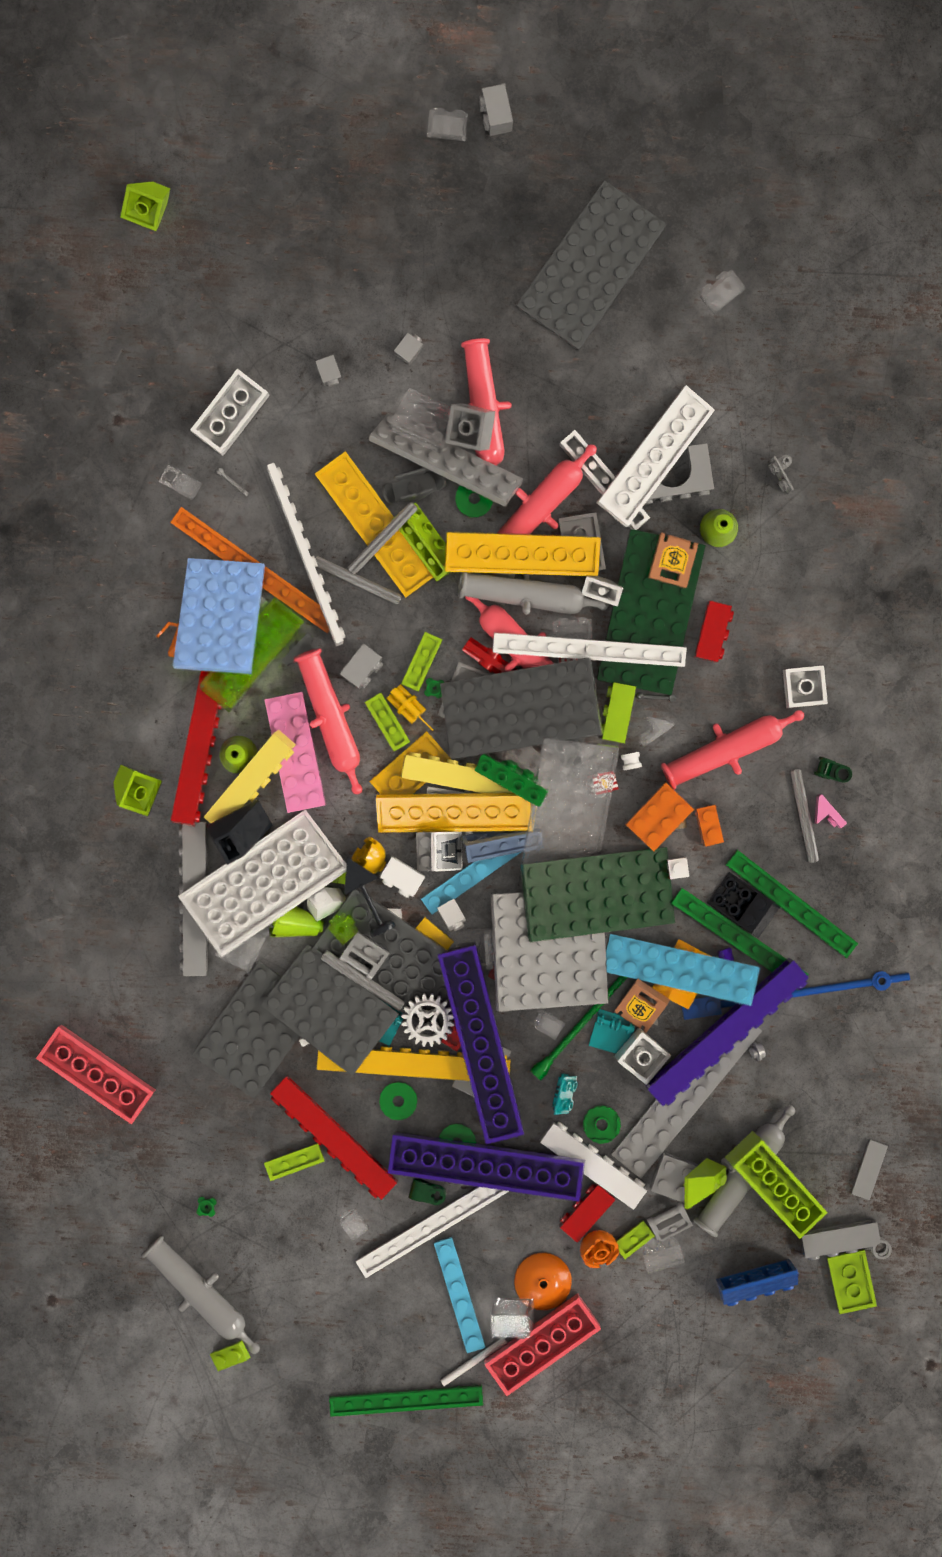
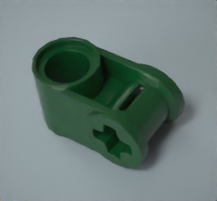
(831, 770)
(424, 1192)

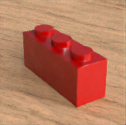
(714, 632)
(586, 1212)

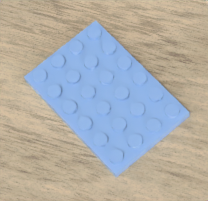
(219, 616)

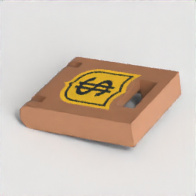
(675, 557)
(640, 1010)

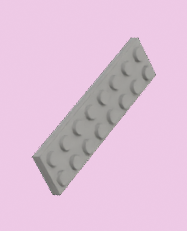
(452, 464)

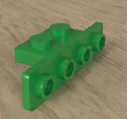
(512, 778)

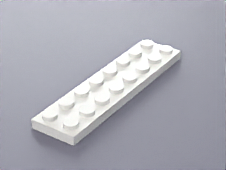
(655, 456)

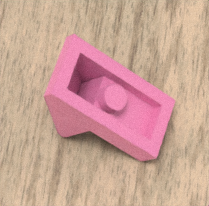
(823, 809)

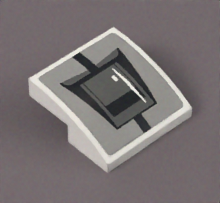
(446, 851)

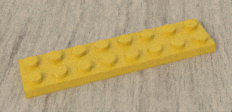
(369, 518)
(522, 554)
(452, 812)

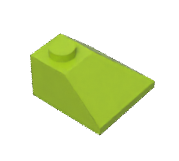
(145, 204)
(135, 790)
(703, 1181)

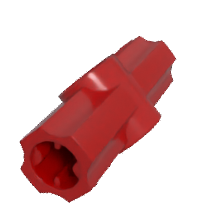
(486, 658)

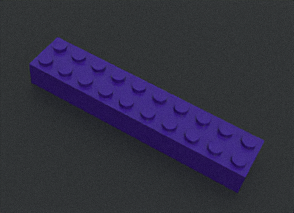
(726, 1032)
(481, 1044)
(486, 1166)

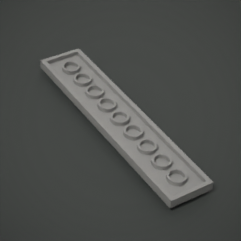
(663, 1123)

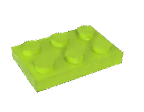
(851, 1281)

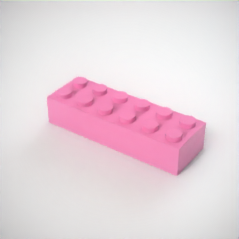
(301, 772)

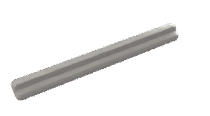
(382, 538)
(358, 580)
(804, 815)
(361, 979)

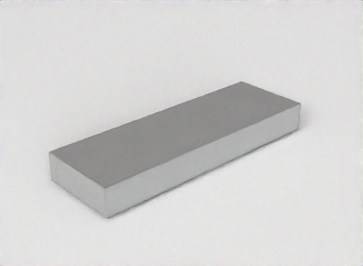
(869, 1169)

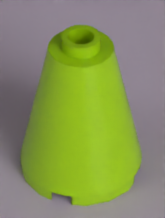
(713, 532)
(245, 749)
(296, 923)

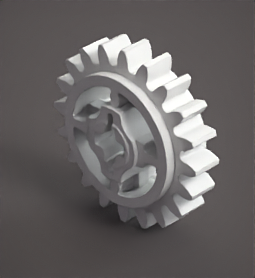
(433, 1026)

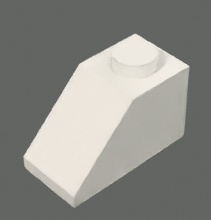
(602, 590)
(325, 902)

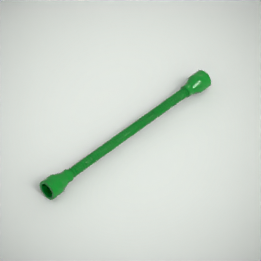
(541, 1068)

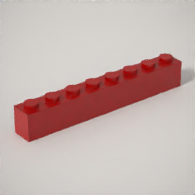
(196, 758)
(333, 1137)

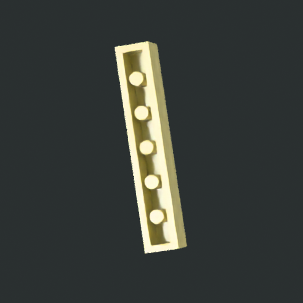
(447, 774)
(253, 776)

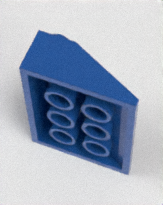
(757, 1282)

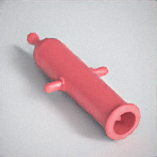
(483, 393)
(547, 496)
(497, 620)
(330, 716)
(727, 748)

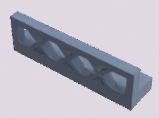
(493, 844)

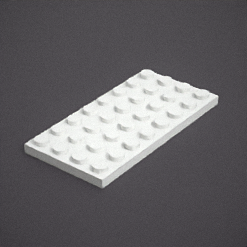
(263, 883)

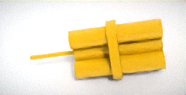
(406, 704)

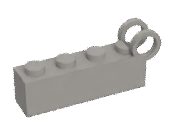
(844, 1238)

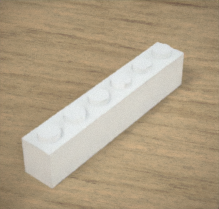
(596, 471)
(597, 1168)

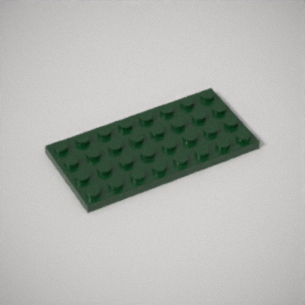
(648, 614)
(597, 894)

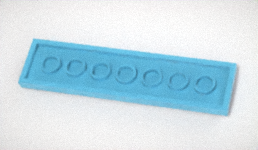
(681, 969)

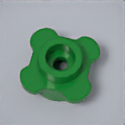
(430, 684)
(210, 1210)

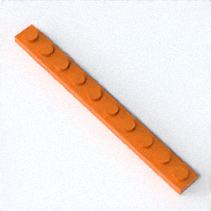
(230, 552)

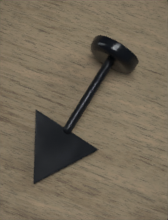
(358, 877)

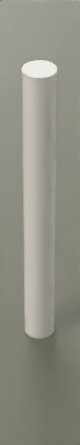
(473, 1361)

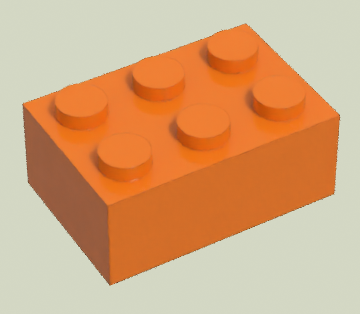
(659, 816)

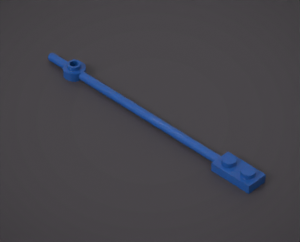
(712, 1006)

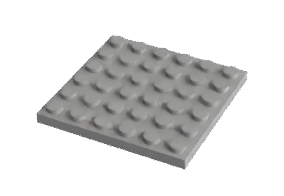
(546, 971)

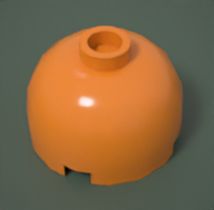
(598, 1248)

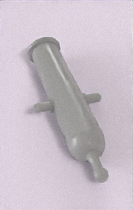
(526, 593)
(733, 1191)
(199, 1293)

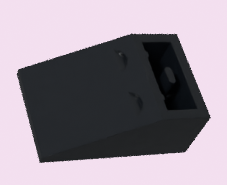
(239, 831)
(743, 905)

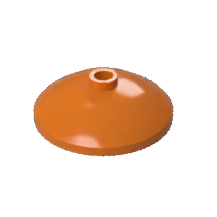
(541, 1268)

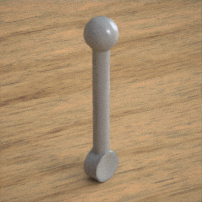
(220, 471)

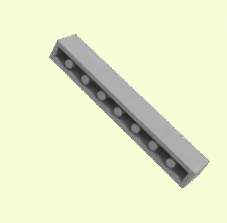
(193, 871)

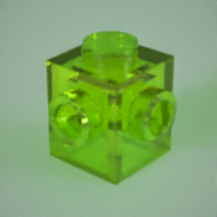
(342, 927)

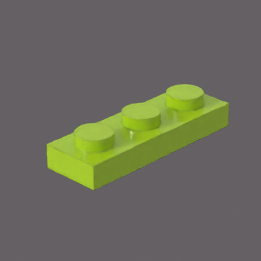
(421, 661)
(387, 722)
(294, 1161)

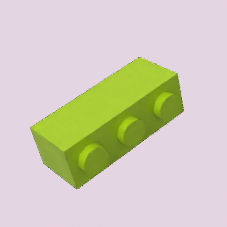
(617, 712)

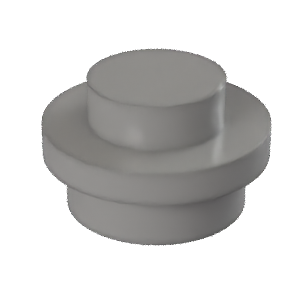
(757, 1051)

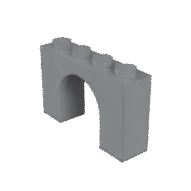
(699, 479)

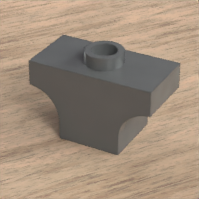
(297, 648)

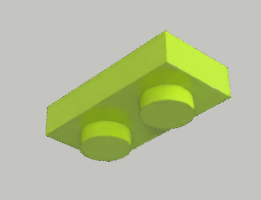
(634, 1239)
(230, 1355)

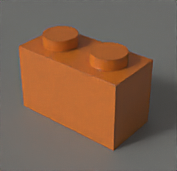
(709, 825)

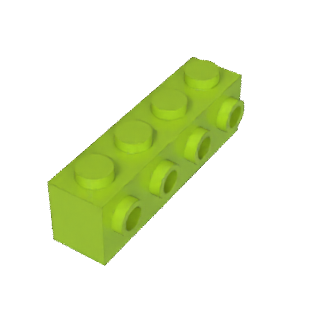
(426, 543)

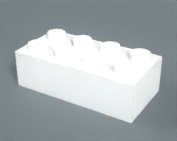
(230, 412)

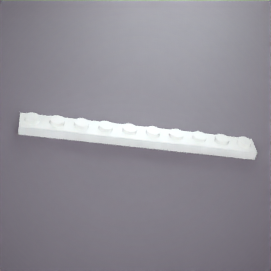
(308, 561)
(586, 648)
(427, 1229)

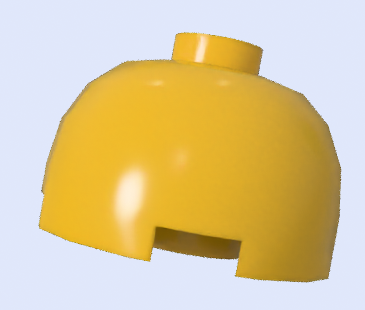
(370, 856)

